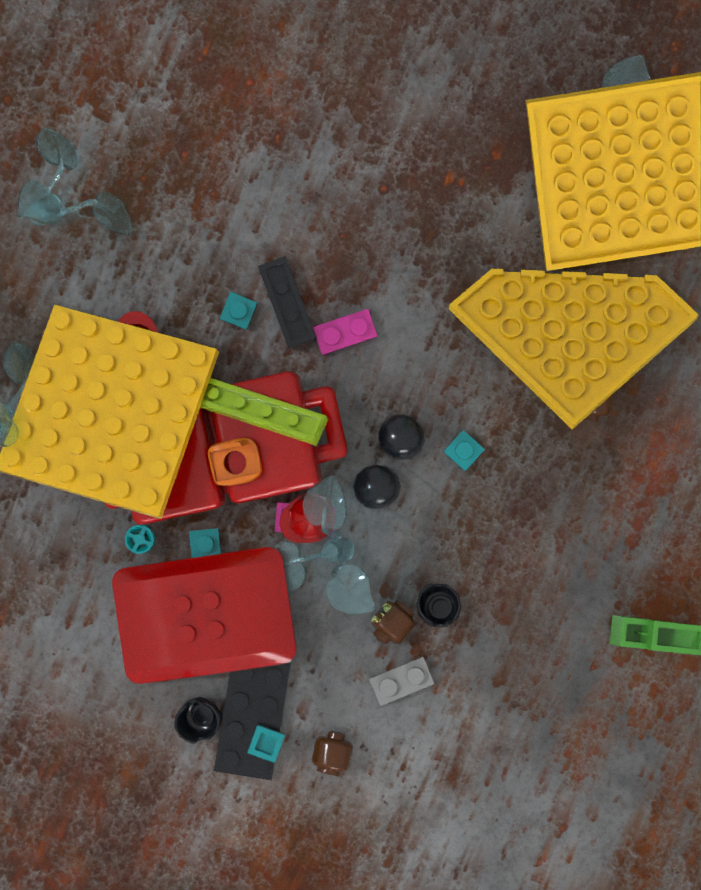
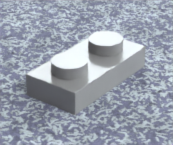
(401, 681)

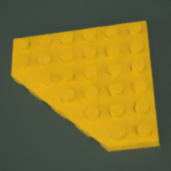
(572, 331)

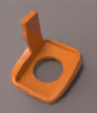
(217, 456)

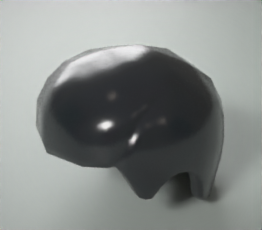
(401, 437)
(376, 486)
(438, 605)
(197, 720)

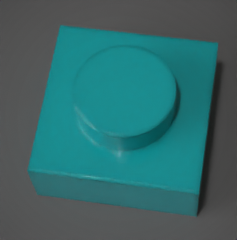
(238, 311)
(463, 450)
(204, 542)
(266, 743)

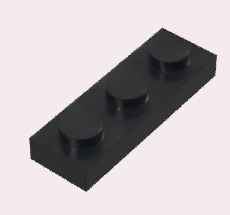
(287, 302)

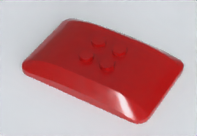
(204, 615)

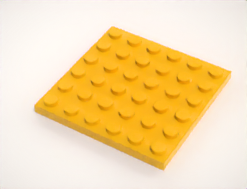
(618, 170)
(108, 410)

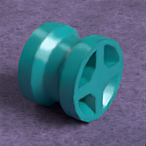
(133, 541)

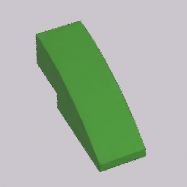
(655, 635)

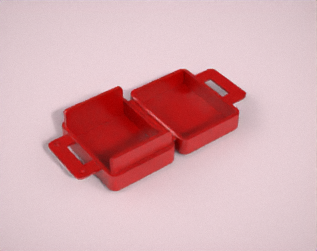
(285, 461)

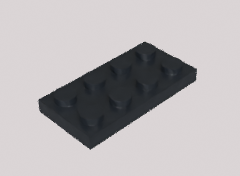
(251, 699)

